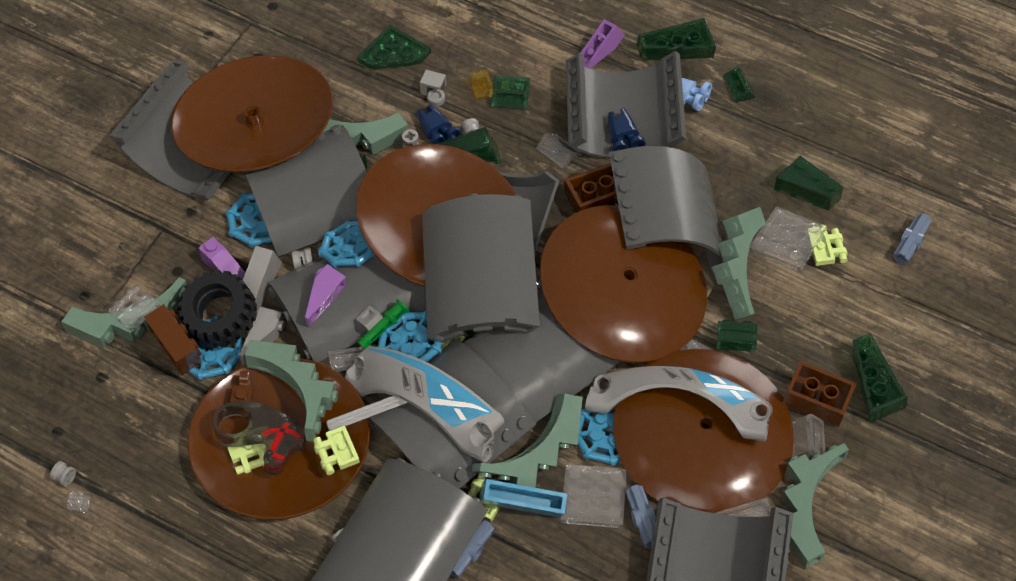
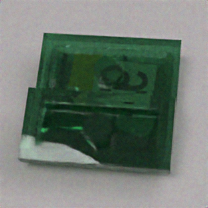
(511, 92)

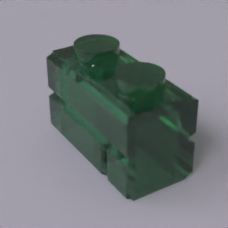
(736, 335)

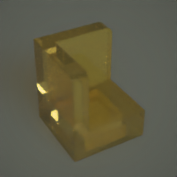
(481, 84)

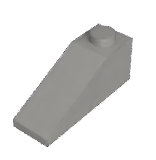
(265, 328)

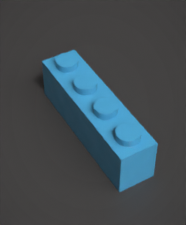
(523, 498)

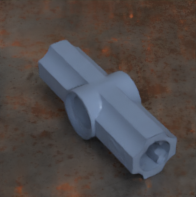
(912, 238)
(641, 513)
(474, 548)

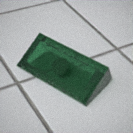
(739, 85)

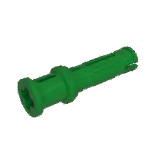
(390, 318)

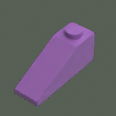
(601, 43)
(218, 258)
(326, 287)

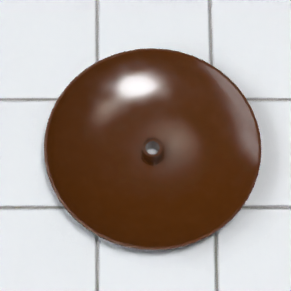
(252, 113)
(405, 186)
(604, 311)
(698, 467)
(303, 482)

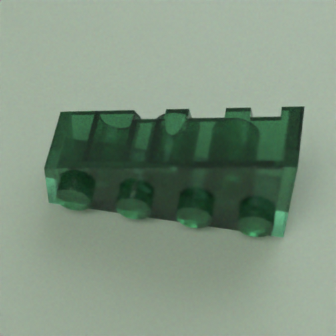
(689, 39)
(877, 381)

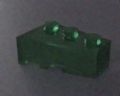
(478, 143)
(809, 183)

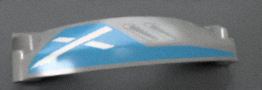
(440, 396)
(731, 397)

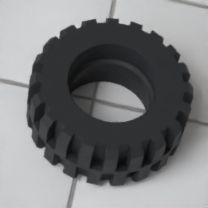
(205, 290)

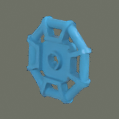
(248, 221)
(344, 247)
(408, 331)
(216, 357)
(597, 437)

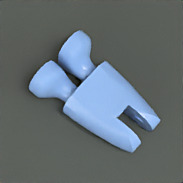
(694, 95)

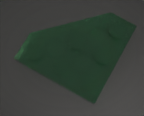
(393, 49)

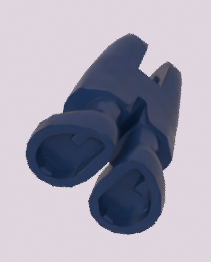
(436, 122)
(622, 127)

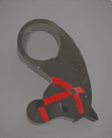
(266, 426)

